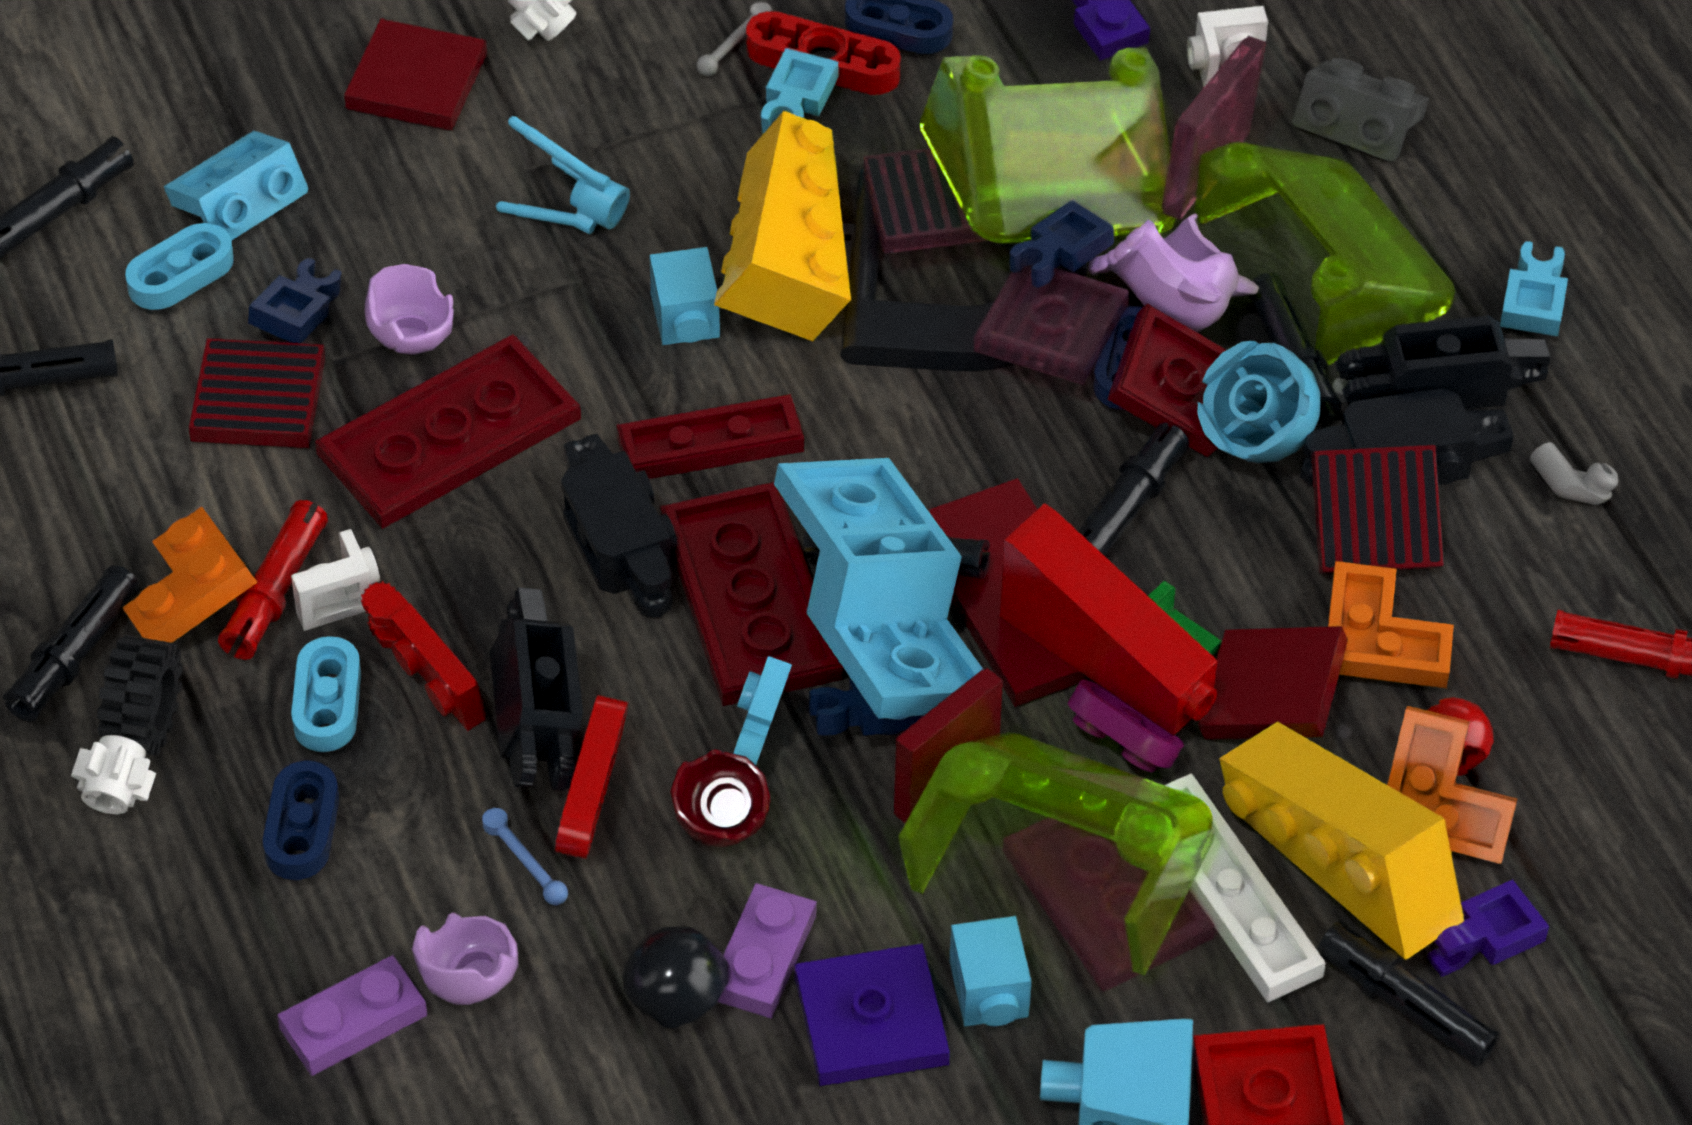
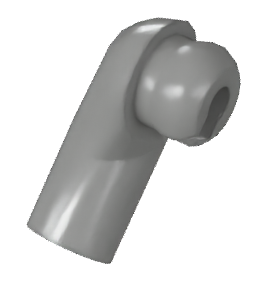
(1567, 483)

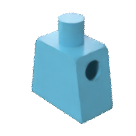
(1127, 1074)

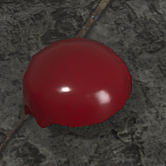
(720, 798)

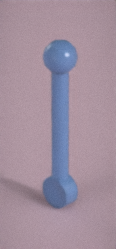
(496, 823)

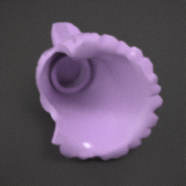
(1176, 274)

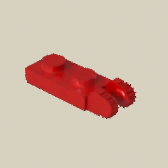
(421, 650)

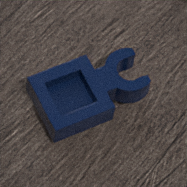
(1064, 238)
(295, 307)
(840, 709)

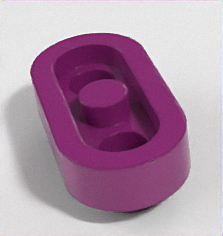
(1105, 714)

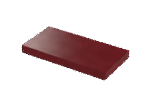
(447, 430)
(748, 589)
(1021, 662)

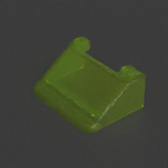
(1036, 147)
(1375, 265)

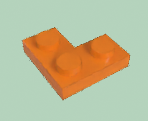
(202, 581)
(1383, 644)
(1427, 771)

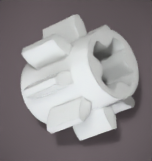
(541, 16)
(113, 774)

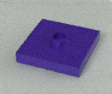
(871, 1014)

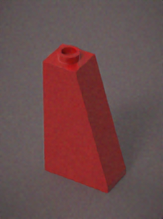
(1102, 622)

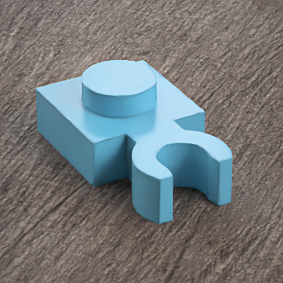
(798, 86)
(1535, 293)
(761, 699)

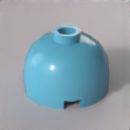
(1259, 402)

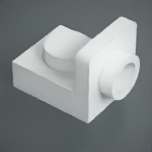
(1220, 34)
(335, 588)

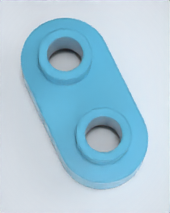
(175, 266)
(326, 699)

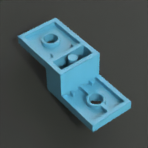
(880, 582)

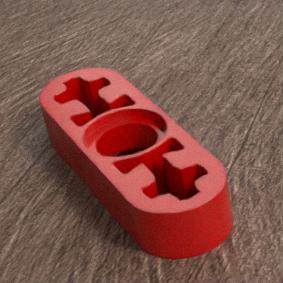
(862, 49)
(591, 777)

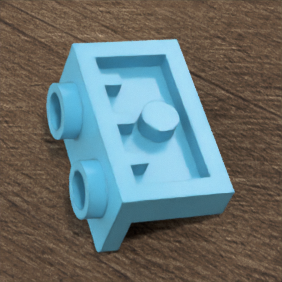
(241, 184)

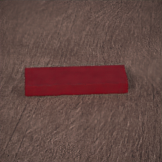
(712, 437)

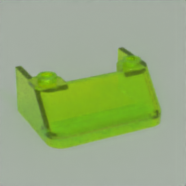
(1149, 821)

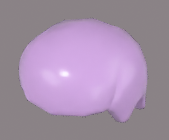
(408, 309)
(466, 958)

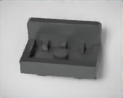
(1358, 109)

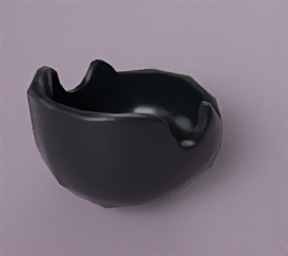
(675, 975)

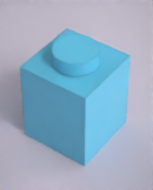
(684, 296)
(990, 971)

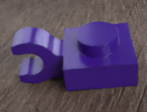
(1110, 26)
(1494, 923)

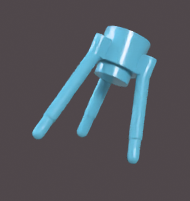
(594, 194)

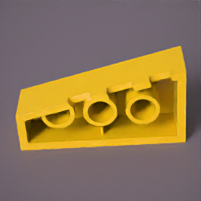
(788, 232)
(1348, 834)

